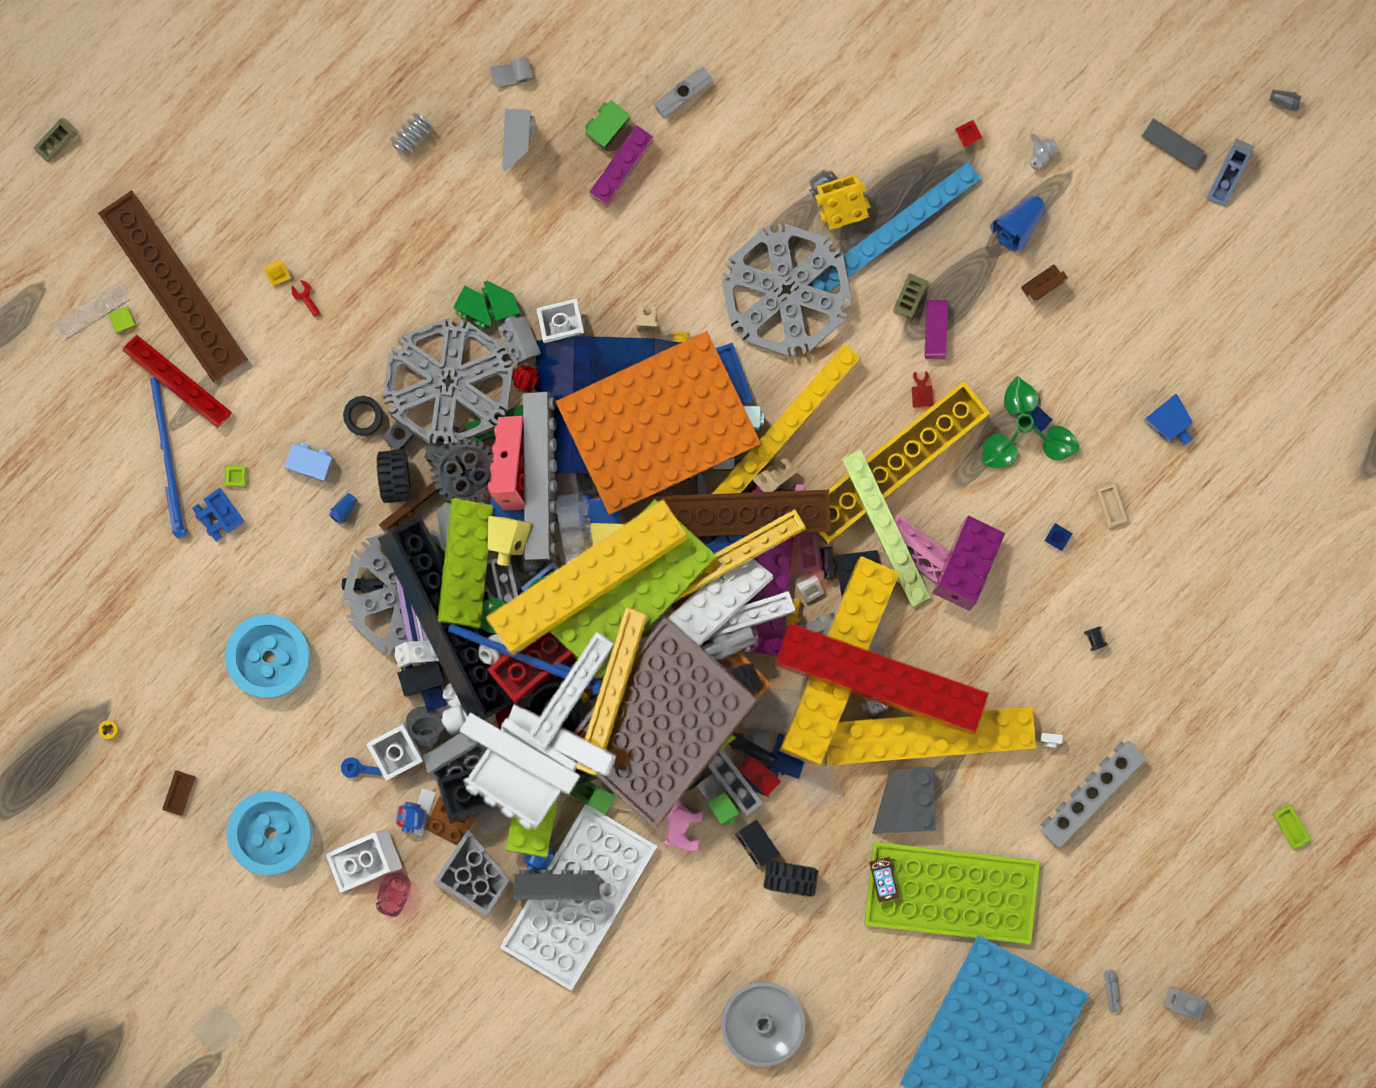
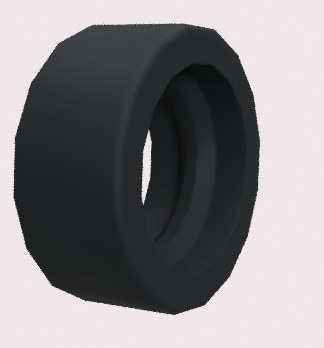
(363, 400)

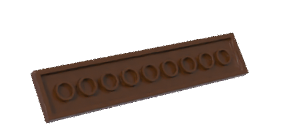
(172, 286)
(740, 511)

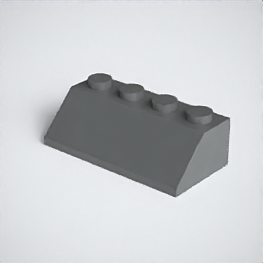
(556, 886)

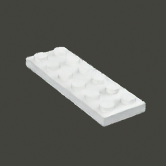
(720, 600)

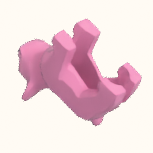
(678, 823)

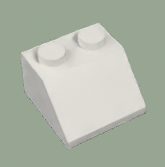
(560, 320)

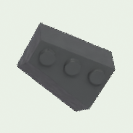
(907, 802)

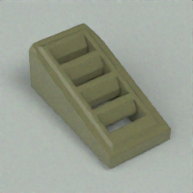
(72, 132)
(902, 310)

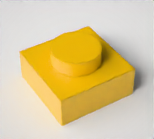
(277, 272)

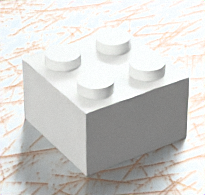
(395, 751)

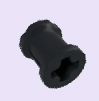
(1096, 638)

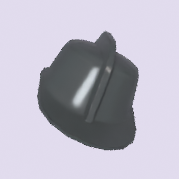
(424, 726)

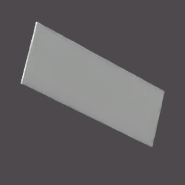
(425, 799)

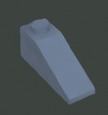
(1230, 172)

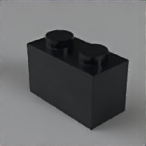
(420, 678)

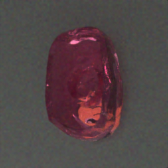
(393, 894)

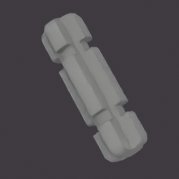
(1112, 991)

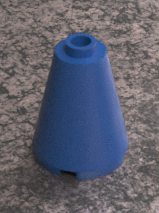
(1018, 223)

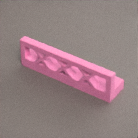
(923, 548)

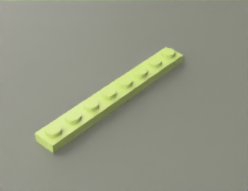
(885, 527)

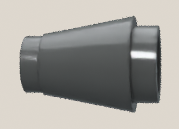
(1286, 99)

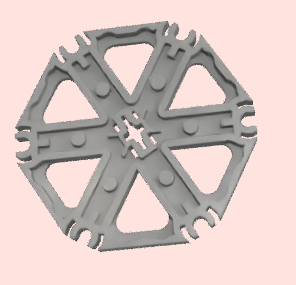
(804, 296)
(432, 371)
(377, 600)

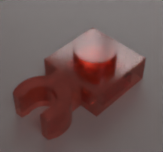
(921, 395)

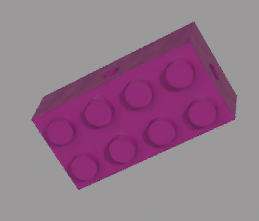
(968, 563)

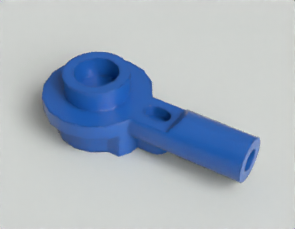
(352, 768)

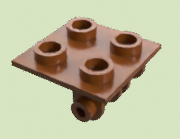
(440, 826)

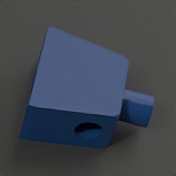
(1171, 420)

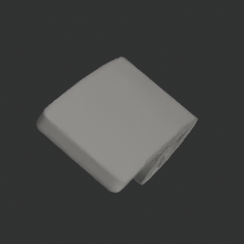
(514, 73)

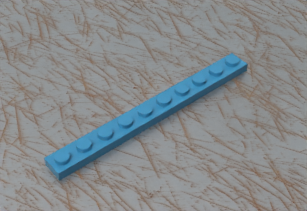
(900, 225)

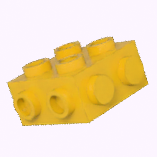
(842, 201)

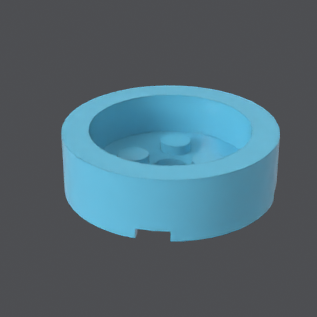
(246, 652)
(248, 839)

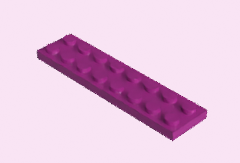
(778, 563)

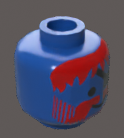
(410, 817)

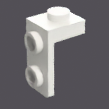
(414, 652)

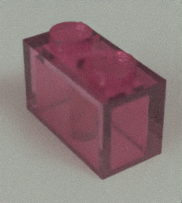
(807, 553)

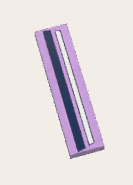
(412, 626)

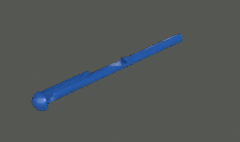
(171, 491)
(557, 669)

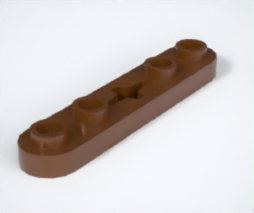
(407, 510)

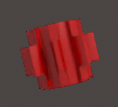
(525, 378)

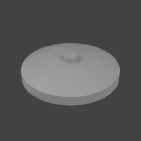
(763, 1024)

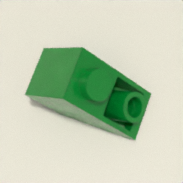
(502, 302)
(473, 305)

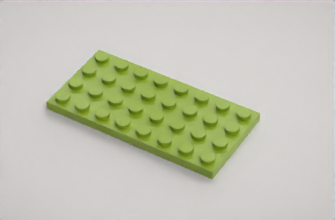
(647, 591)
(956, 893)

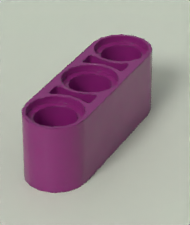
(936, 329)

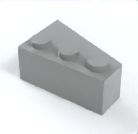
(502, 580)

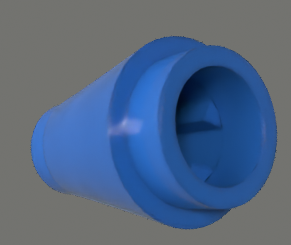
(341, 511)

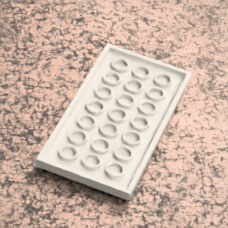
(564, 934)

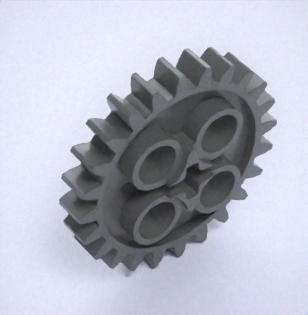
(448, 479)

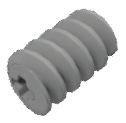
(411, 134)

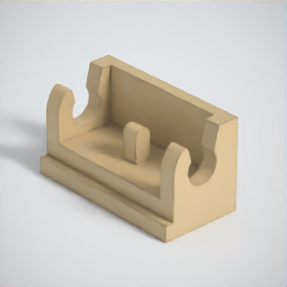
(646, 321)
(775, 476)

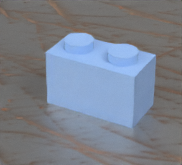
(309, 462)

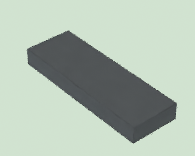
(1173, 143)

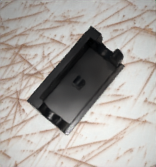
(757, 844)

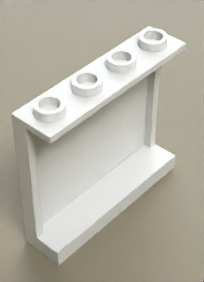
(511, 786)

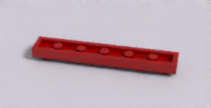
(177, 381)

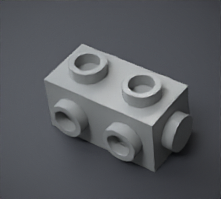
(519, 339)

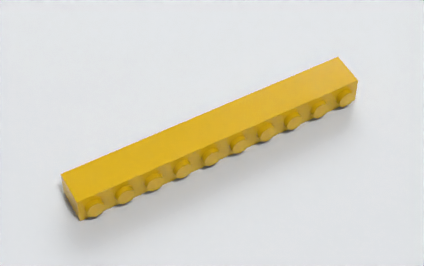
(790, 421)

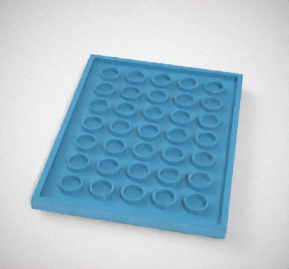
(996, 1024)

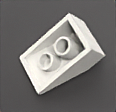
(364, 860)

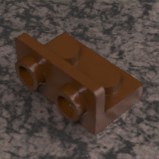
(1043, 283)

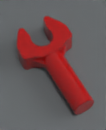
(305, 296)

